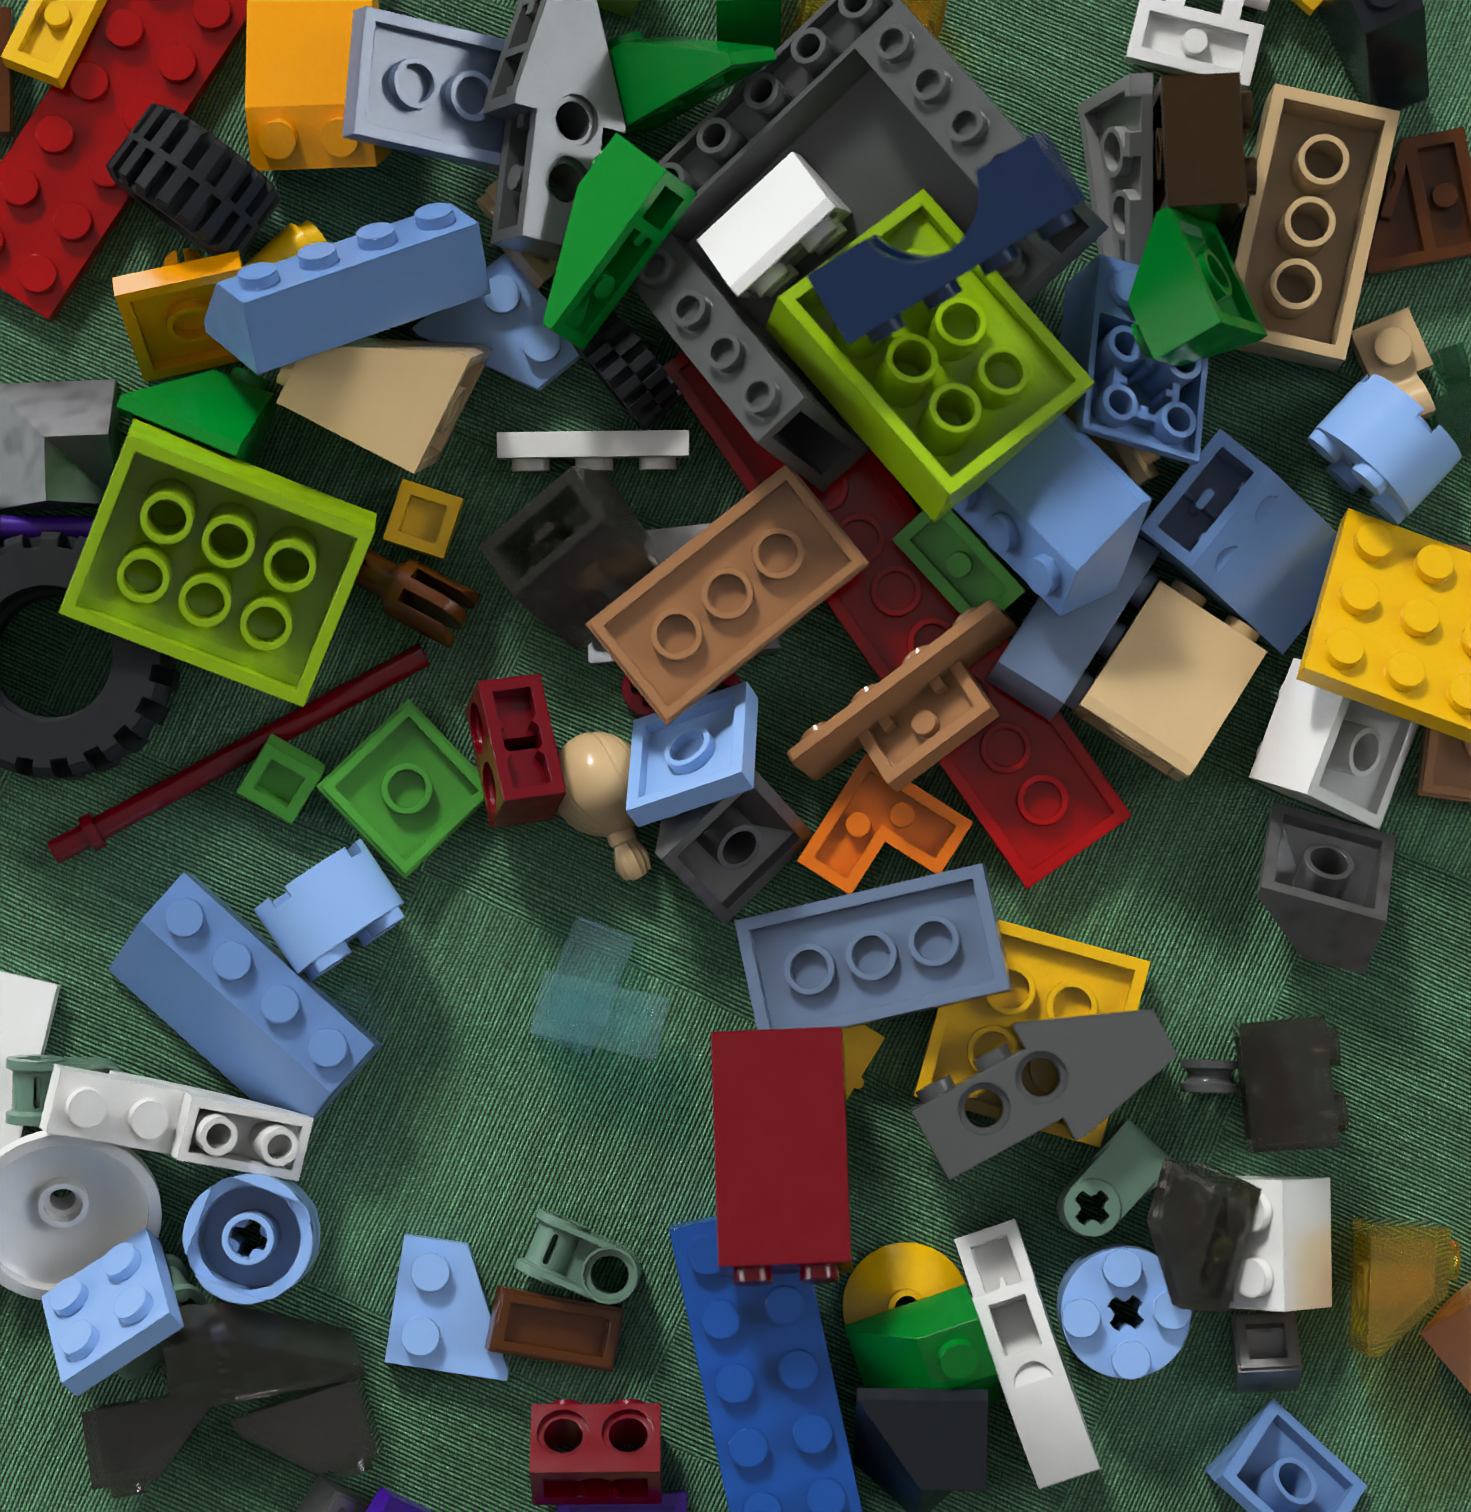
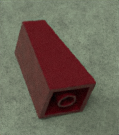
(781, 1154)

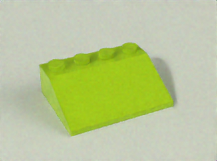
(948, 389)
(219, 563)

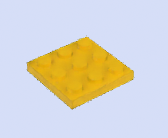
(1395, 625)
(1048, 981)

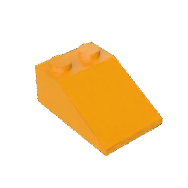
(299, 85)

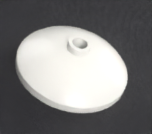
(56, 1236)

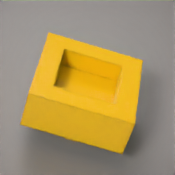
(423, 519)

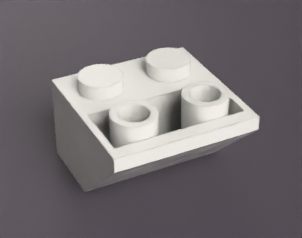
(774, 229)
(1287, 1247)

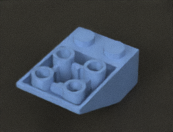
(1133, 395)
(1244, 540)

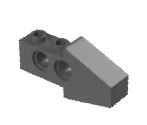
(547, 68)
(1097, 1067)

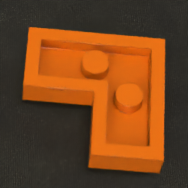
(875, 814)

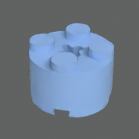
(1384, 447)
(329, 908)
(218, 1251)
(1085, 1318)

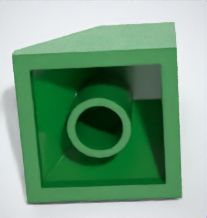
(1189, 293)
(209, 409)
(926, 1346)

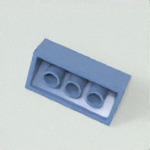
(349, 288)
(1060, 516)
(241, 1001)

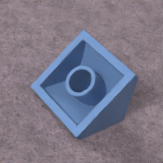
(1283, 1468)

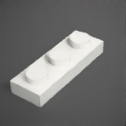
(593, 448)

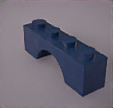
(1017, 195)

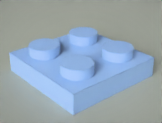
(695, 758)
(111, 1312)

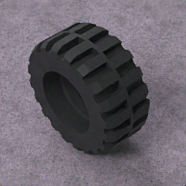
(121, 712)

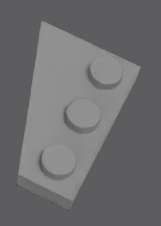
(1119, 163)

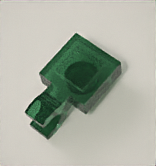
(1454, 407)

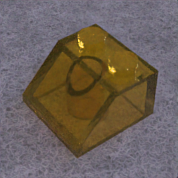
(1396, 1278)

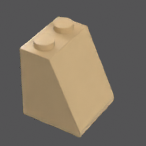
(387, 394)
(1171, 680)

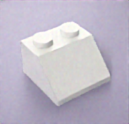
(1332, 751)

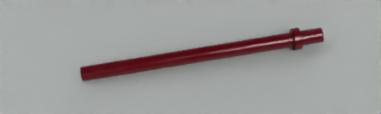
(96, 829)

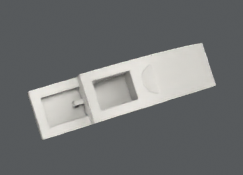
(176, 1121)
(1026, 1354)

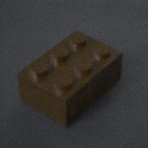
(1200, 147)

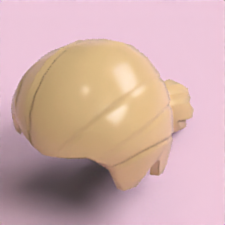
(596, 797)

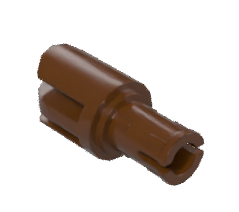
(417, 595)

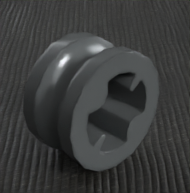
(1208, 1076)

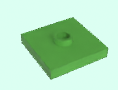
(404, 789)

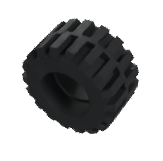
(193, 181)

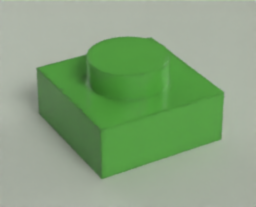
(281, 778)

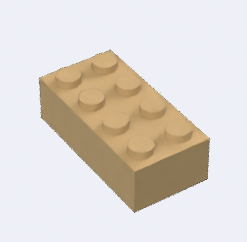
(1312, 221)

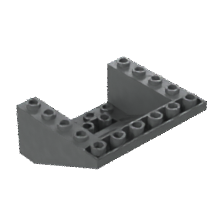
(878, 120)

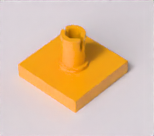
(167, 313)

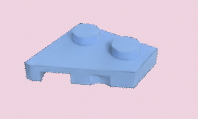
(509, 324)
(441, 1311)

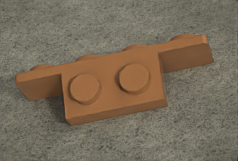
(917, 709)

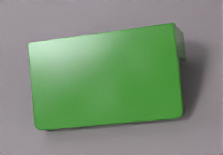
(959, 562)

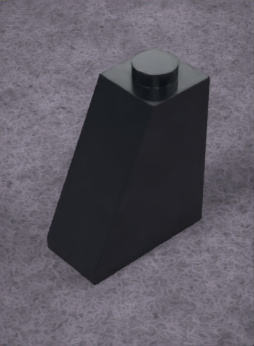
(1381, 48)

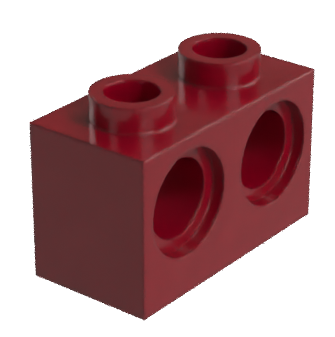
(515, 750)
(596, 1468)

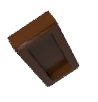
(554, 1328)

